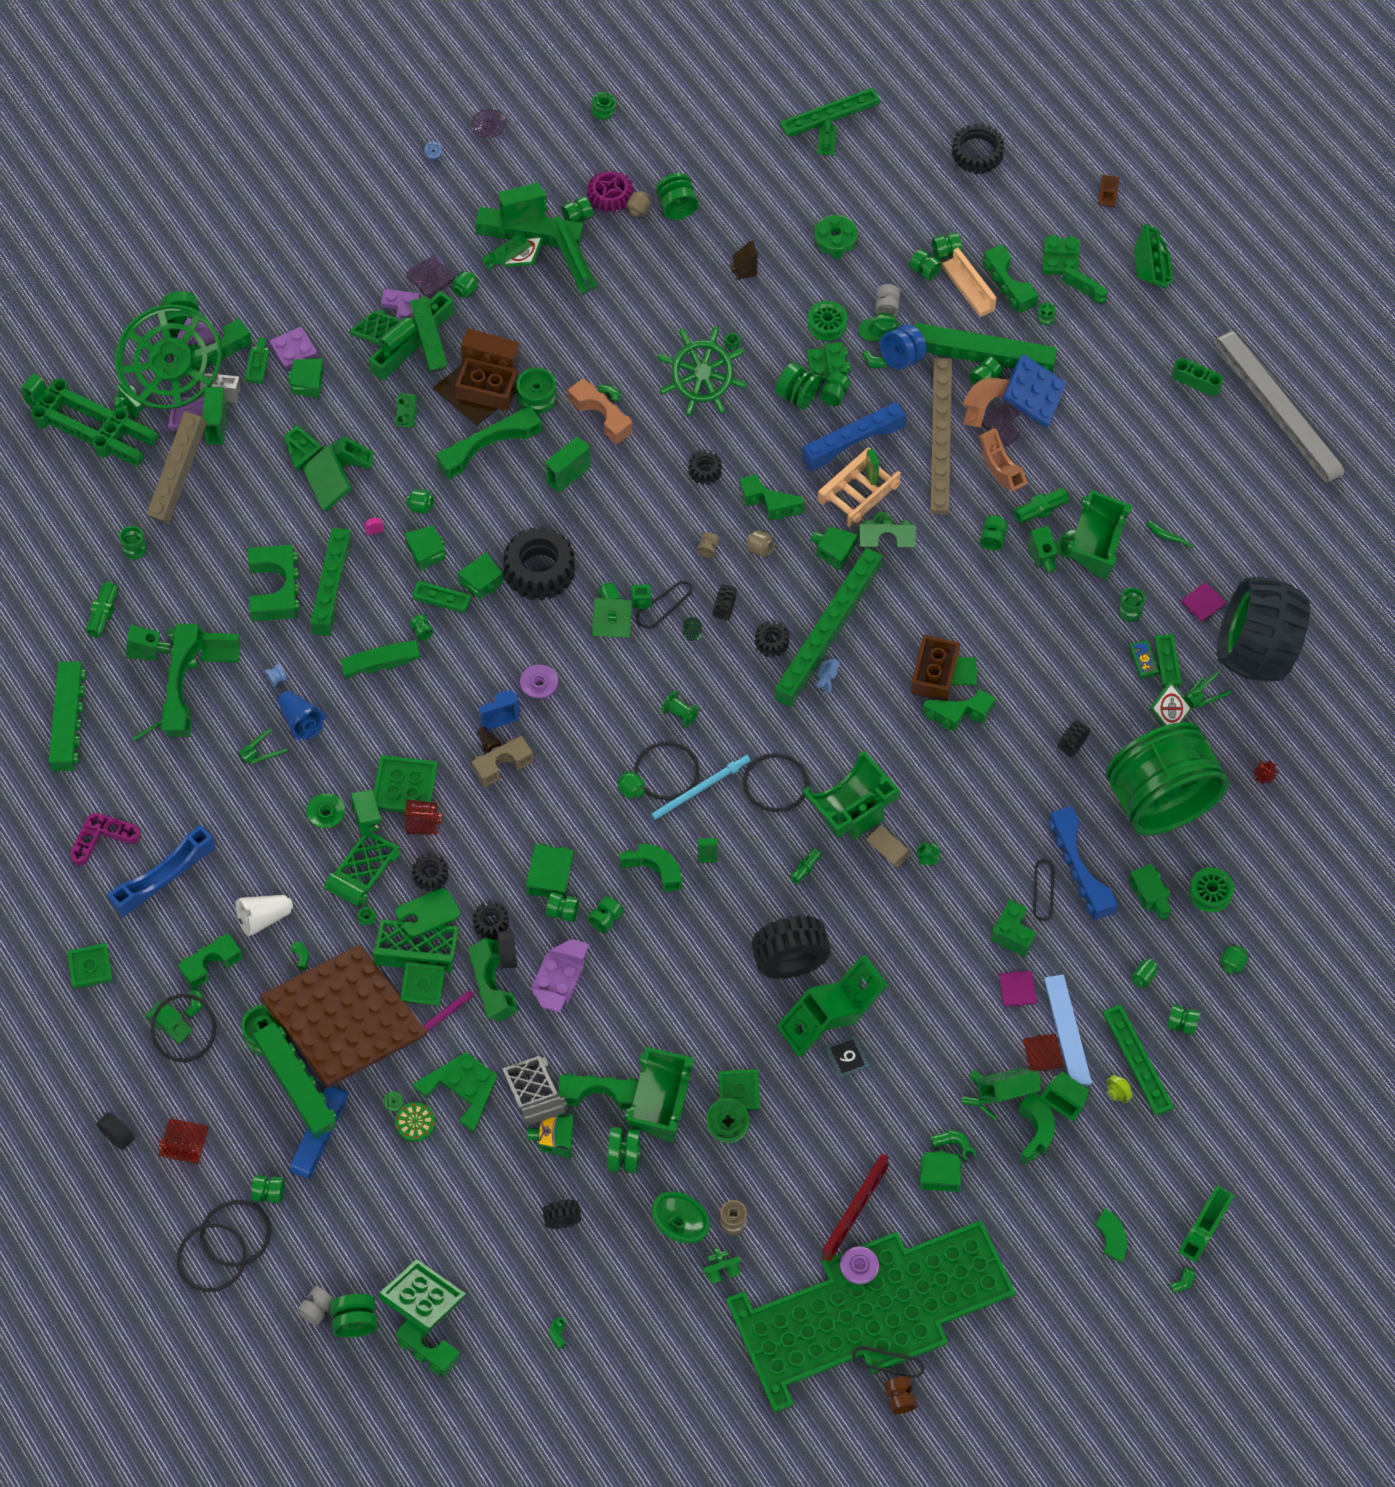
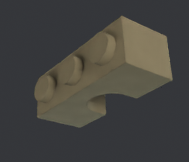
(514, 751)

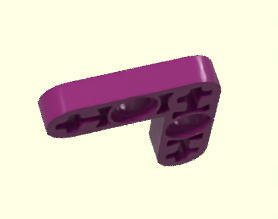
(96, 831)

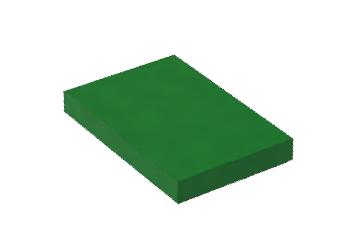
(327, 478)

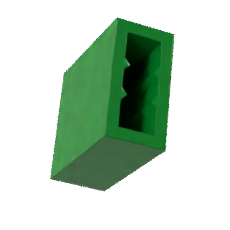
(522, 204)
(215, 414)
(568, 464)
(549, 870)
(1008, 1084)

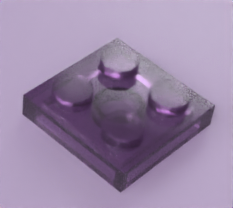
(430, 276)

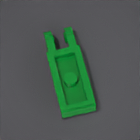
(1085, 285)

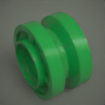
(603, 105)

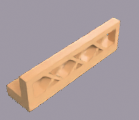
(970, 283)

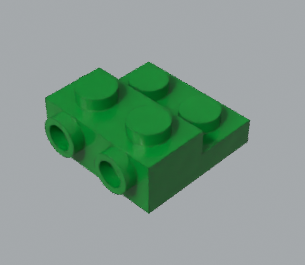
(1059, 254)
(828, 360)

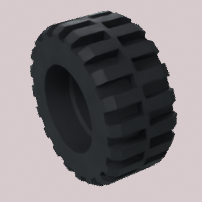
(536, 543)
(791, 947)

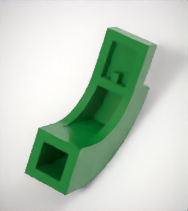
(656, 859)
(1043, 1121)

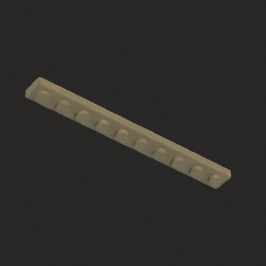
(941, 436)

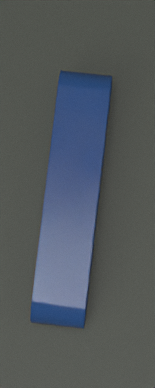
(311, 1149)

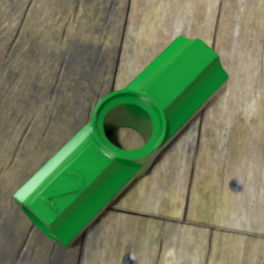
(1041, 505)
(102, 609)

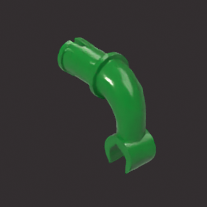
(952, 1137)

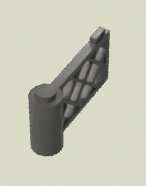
(540, 1106)

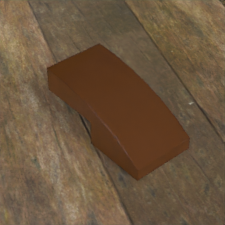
(1108, 191)

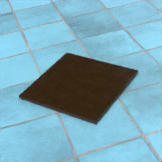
(473, 411)

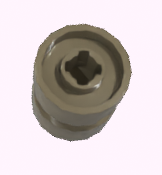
(733, 1217)

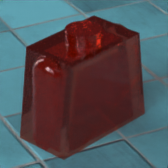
(422, 817)

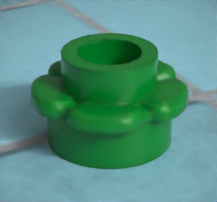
(732, 337)
(366, 911)

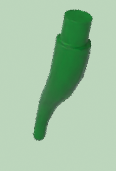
(1161, 533)

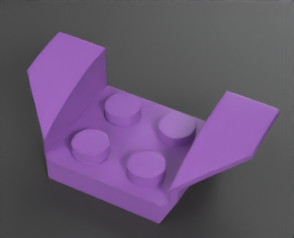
(559, 974)

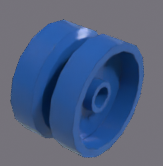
(903, 347)

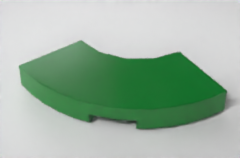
(1114, 1235)

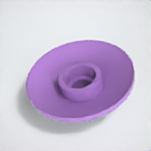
(539, 674)

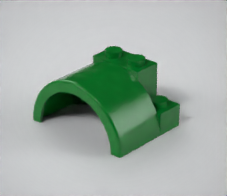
(857, 800)

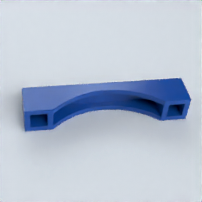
(826, 448)
(188, 852)
(1098, 897)

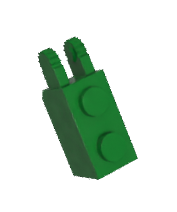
(1150, 890)

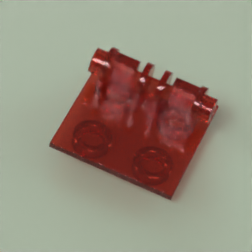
(183, 1141)

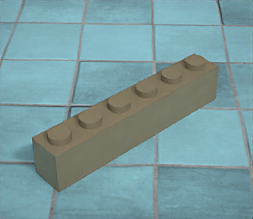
(176, 468)

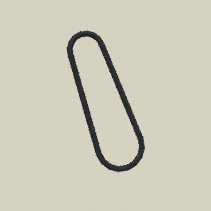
(651, 626)

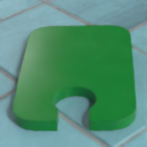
(431, 911)

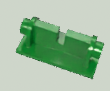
(827, 138)

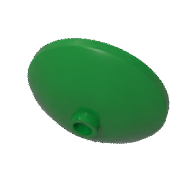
(680, 1217)

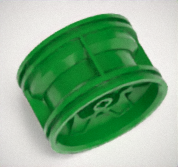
(1167, 778)

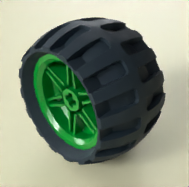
(1263, 629)

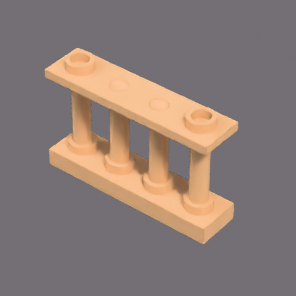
(841, 481)

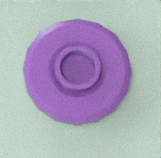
(859, 1265)

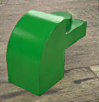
(170, 1022)

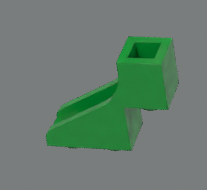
(775, 503)
(952, 713)
(1206, 1224)

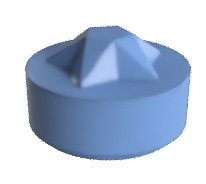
(433, 150)

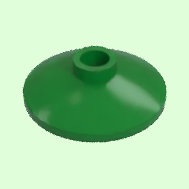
(325, 803)

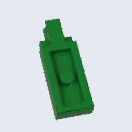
(506, 251)
(257, 363)

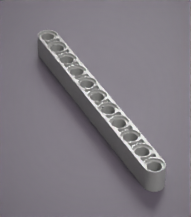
(1279, 407)

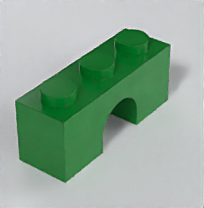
(870, 533)
(221, 950)
(440, 1359)

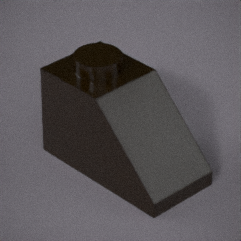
(745, 261)

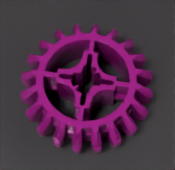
(608, 186)

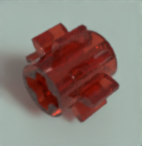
(1265, 772)

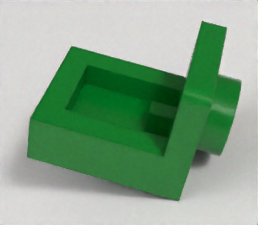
(641, 596)

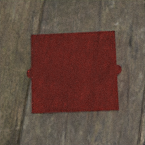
(1043, 1052)

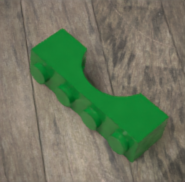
(1020, 295)
(428, 333)
(235, 338)
(485, 960)
(576, 1088)

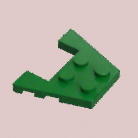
(467, 1080)

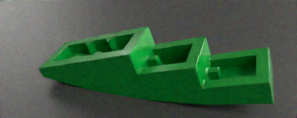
(381, 657)

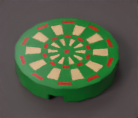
(415, 1122)

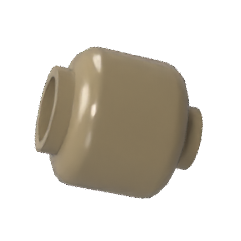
(639, 204)
(760, 543)

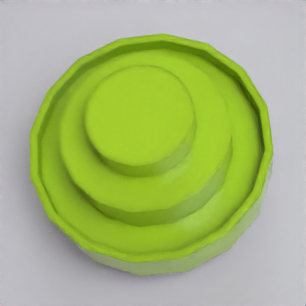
(1118, 1089)

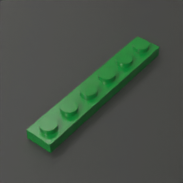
(831, 111)
(1138, 1060)

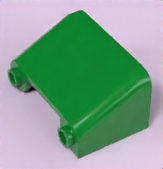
(1098, 533)
(660, 1093)

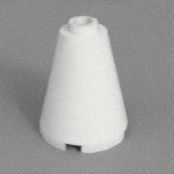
(261, 911)

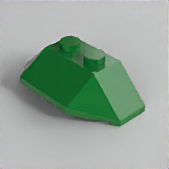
(1153, 257)

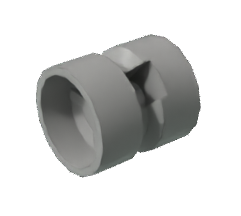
(887, 299)
(314, 1308)

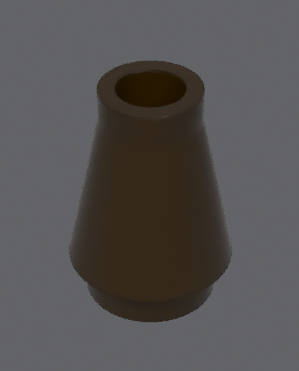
(487, 739)

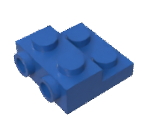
(500, 712)

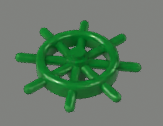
(702, 371)

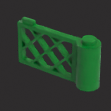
(391, 336)
(352, 889)

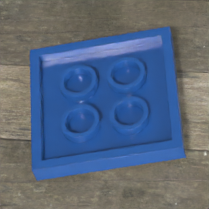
(1034, 390)

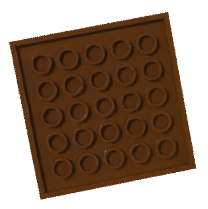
(343, 1016)

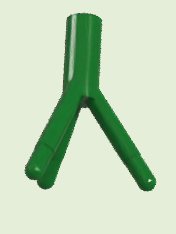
(978, 1102)

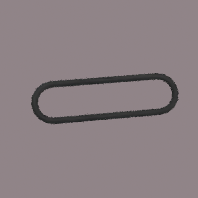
(1035, 889)
(887, 1370)

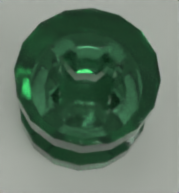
(692, 624)

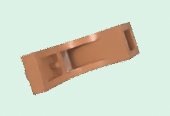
(980, 396)
(1002, 468)

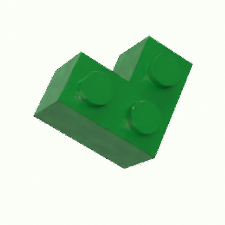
(1010, 931)

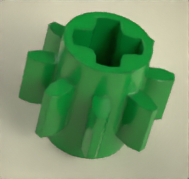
(928, 854)

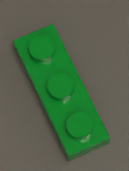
(441, 597)
(1167, 660)

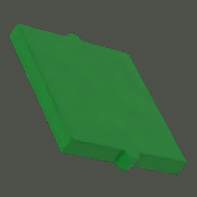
(965, 672)

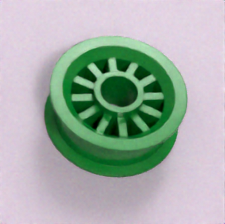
(827, 321)
(1199, 890)

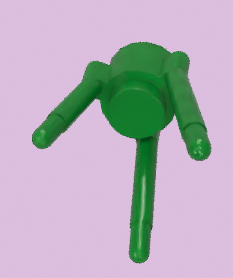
(1195, 695)
(249, 752)

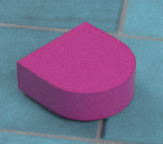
(374, 526)

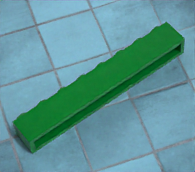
(978, 347)

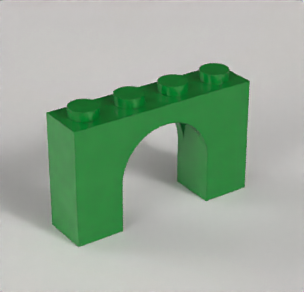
(283, 602)

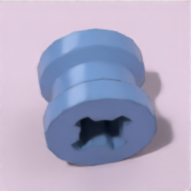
(275, 675)

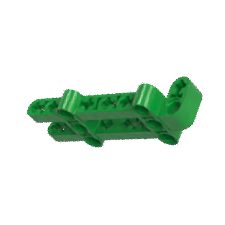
(116, 421)

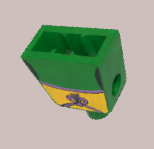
(554, 1135)

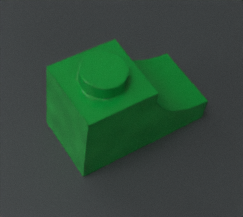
(352, 453)

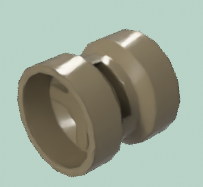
(708, 544)

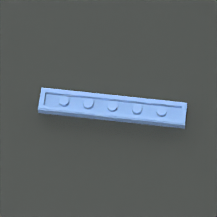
(1067, 1029)

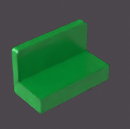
(221, 648)

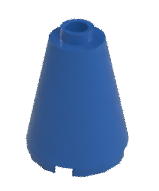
(301, 716)

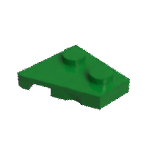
(301, 447)

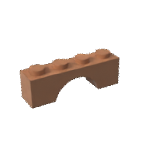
(586, 397)

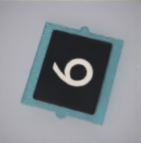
(847, 1057)

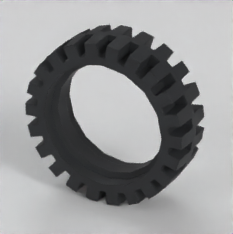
(977, 133)

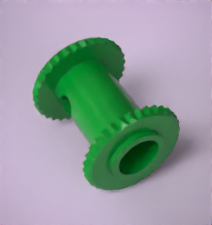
(680, 709)

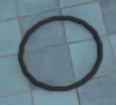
(669, 744)
(770, 756)
(213, 1028)
(232, 1264)
(215, 1289)

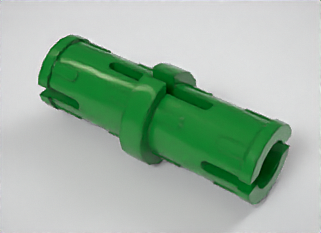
(805, 866)

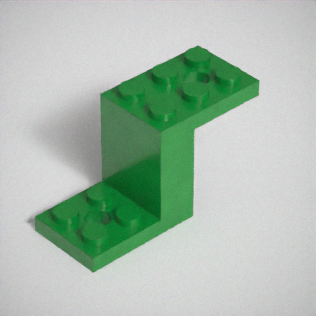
(832, 1006)

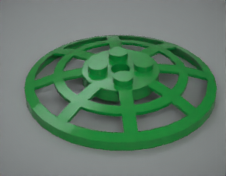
(164, 349)

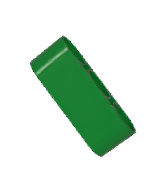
(1197, 377)

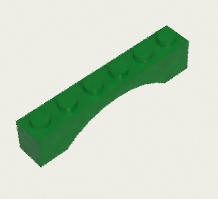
(518, 426)
(326, 599)
(187, 643)

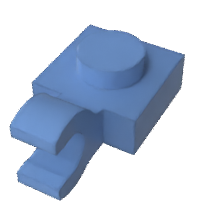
(826, 672)

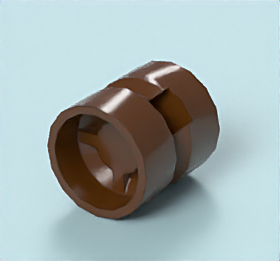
(900, 1391)

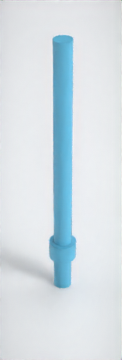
(731, 768)

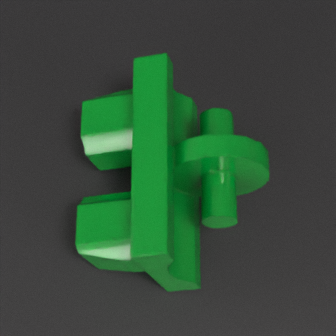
(124, 400)
(406, 410)
(713, 1270)

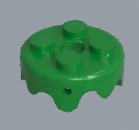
(835, 244)

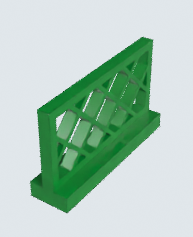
(574, 257)
(397, 958)

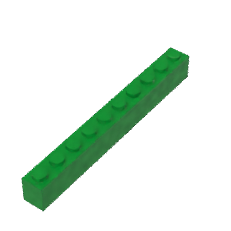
(828, 627)

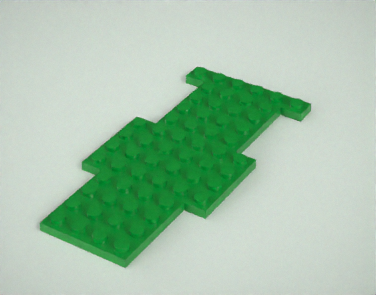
(892, 1313)

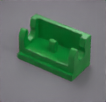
(365, 811)

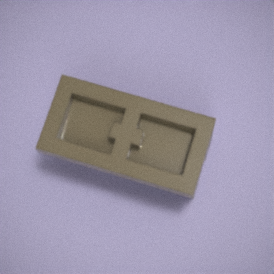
(888, 846)

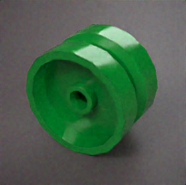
(537, 389)
(254, 1020)
(624, 1150)
(353, 1315)

